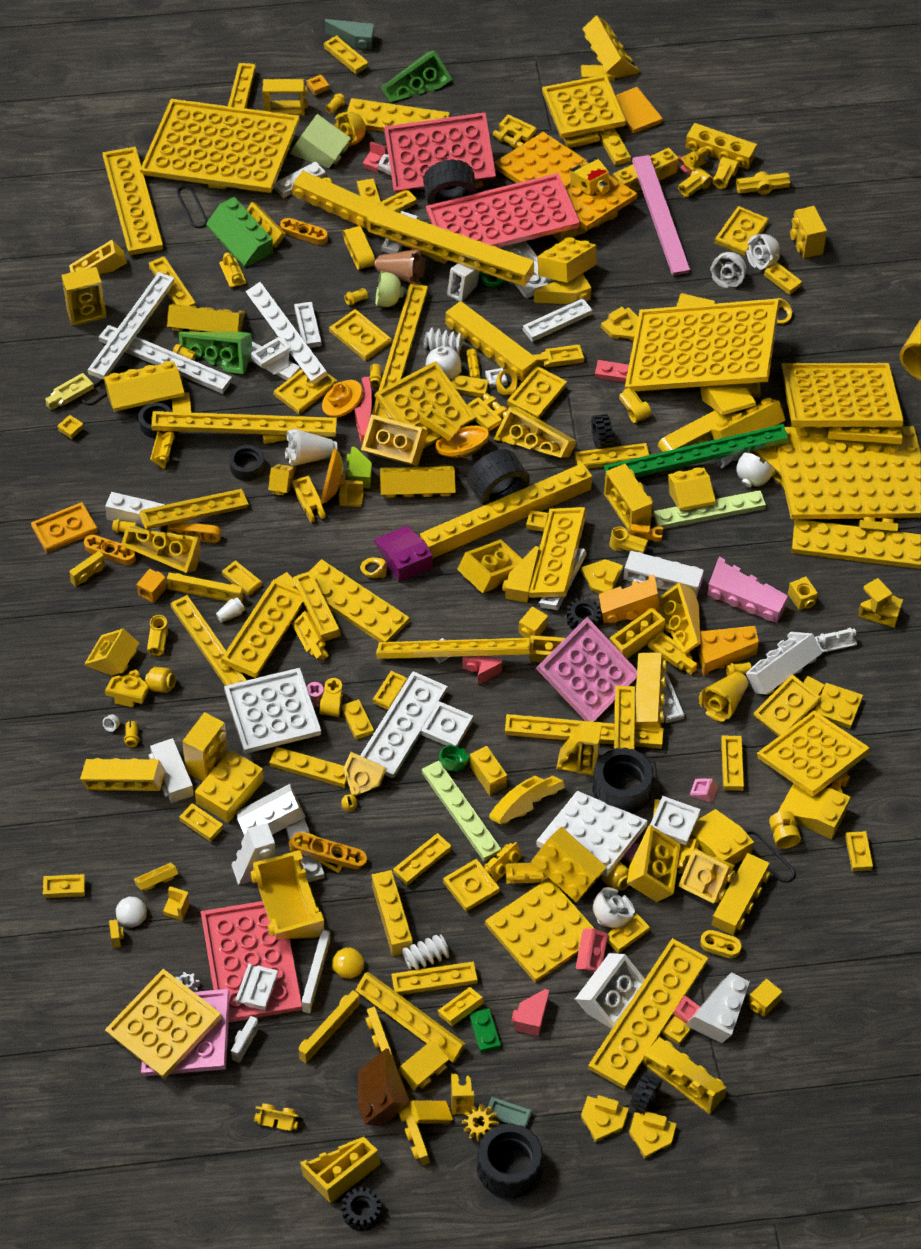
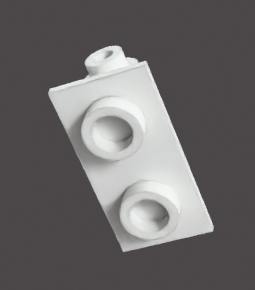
(836, 640)

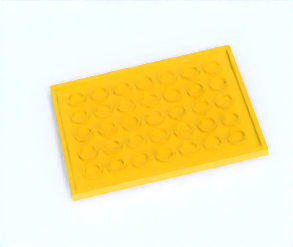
(220, 145)
(703, 345)
(850, 477)

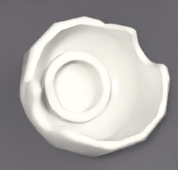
(131, 912)

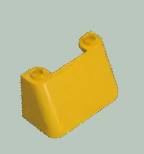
(287, 897)

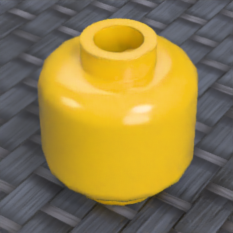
(160, 679)
(617, 878)

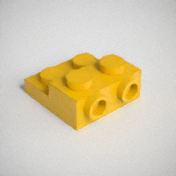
(707, 876)

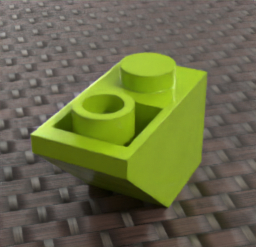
(359, 468)

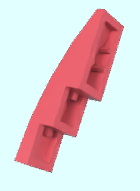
(364, 411)

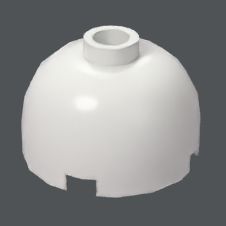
(763, 251)
(728, 269)
(447, 359)
(753, 471)
(612, 909)

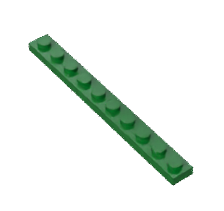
(705, 451)

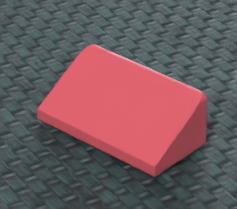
(591, 950)

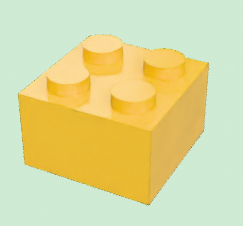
(808, 232)

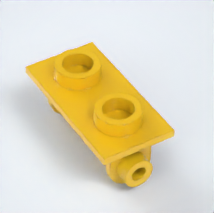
(695, 159)
(232, 271)
(162, 448)
(497, 867)
(524, 873)
(285, 1119)

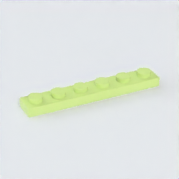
(723, 508)
(461, 811)

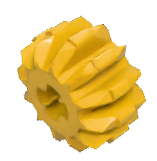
(480, 1113)

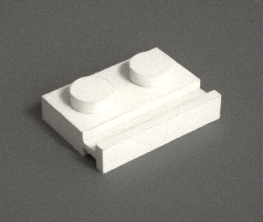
(257, 987)

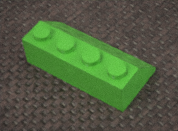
(240, 233)

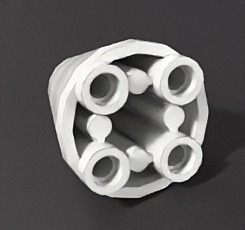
(307, 447)

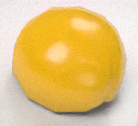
(348, 963)

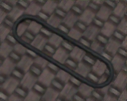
(196, 226)
(89, 403)
(780, 857)

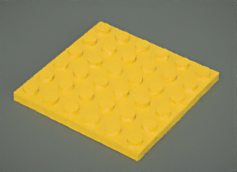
(841, 395)

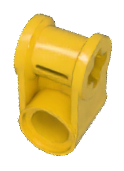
(332, 698)

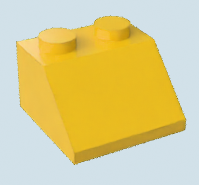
(691, 489)
(112, 652)

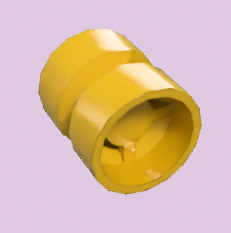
(784, 829)

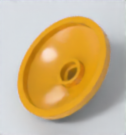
(464, 443)
(334, 477)

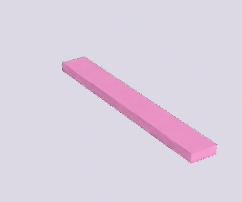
(660, 215)

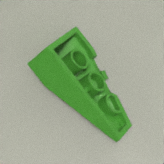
(420, 77)
(223, 349)

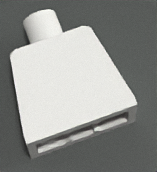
(462, 281)

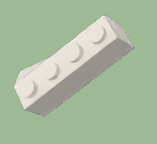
(781, 663)

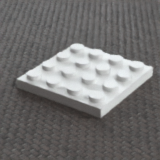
(272, 710)
(598, 827)

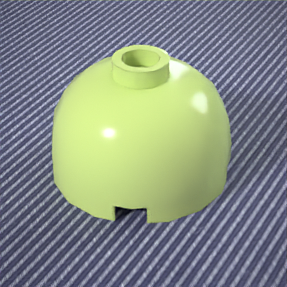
(388, 290)

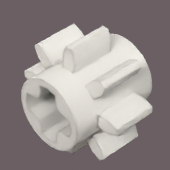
(189, 981)

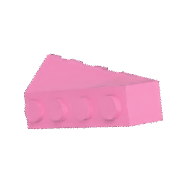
(746, 592)

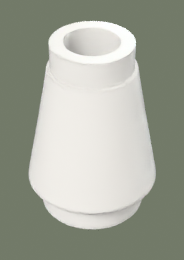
(230, 610)

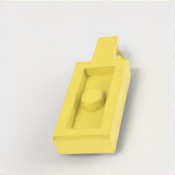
(69, 391)

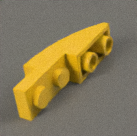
(520, 799)

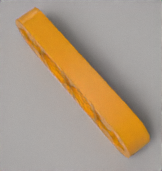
(328, 847)

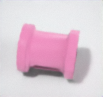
(315, 692)

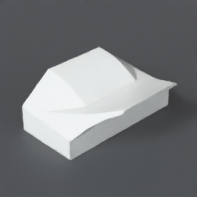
(273, 355)

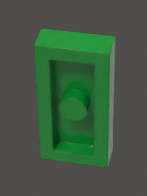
(484, 1031)

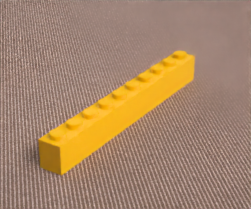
(339, 202)
(450, 246)
(507, 510)

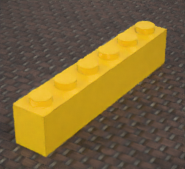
(490, 340)

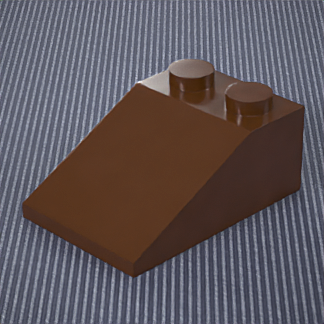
(380, 1090)

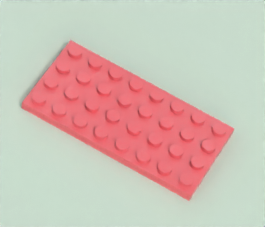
(509, 212)

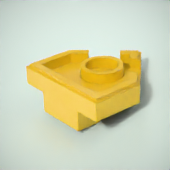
(621, 324)
(602, 575)
(127, 689)
(363, 773)
(603, 1116)
(651, 1132)

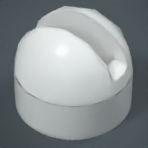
(108, 722)

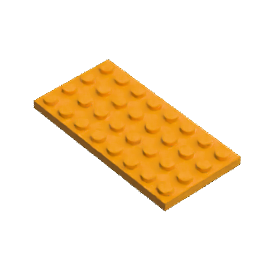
(547, 156)

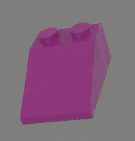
(404, 553)

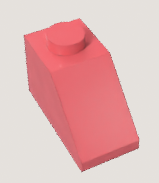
(531, 1013)

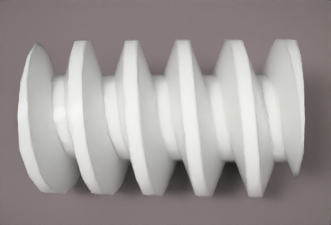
(437, 340)
(424, 952)

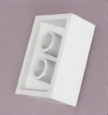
(277, 809)
(610, 989)

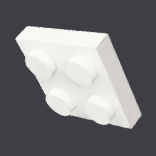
(446, 724)
(675, 819)

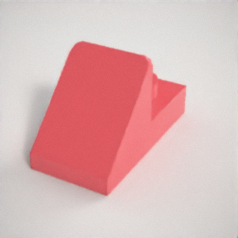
(374, 157)
(486, 666)

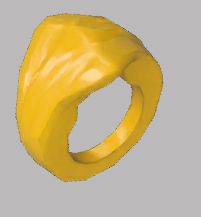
(784, 304)
(511, 389)
(379, 573)

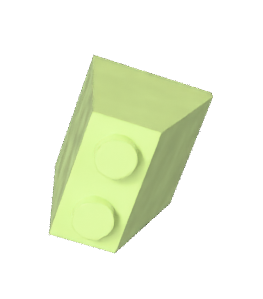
(321, 143)

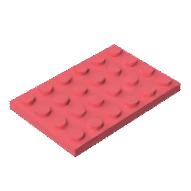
(423, 143)
(241, 937)

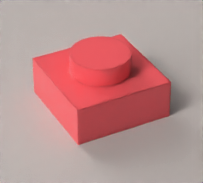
(685, 1009)

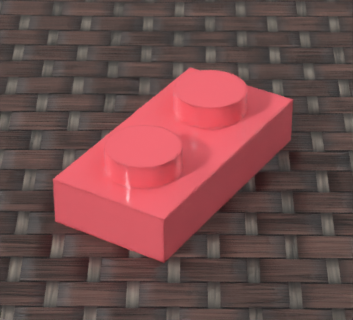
(611, 371)

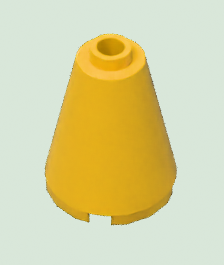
(723, 696)

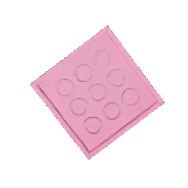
(587, 670)
(212, 1049)

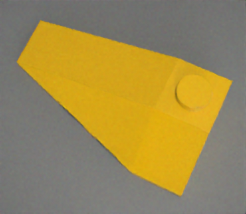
(681, 616)

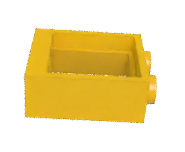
(285, 86)

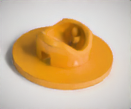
(342, 398)

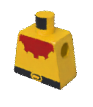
(590, 177)

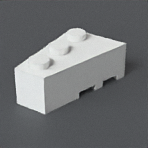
(256, 846)
(721, 1009)

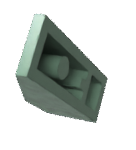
(352, 33)

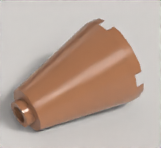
(405, 265)

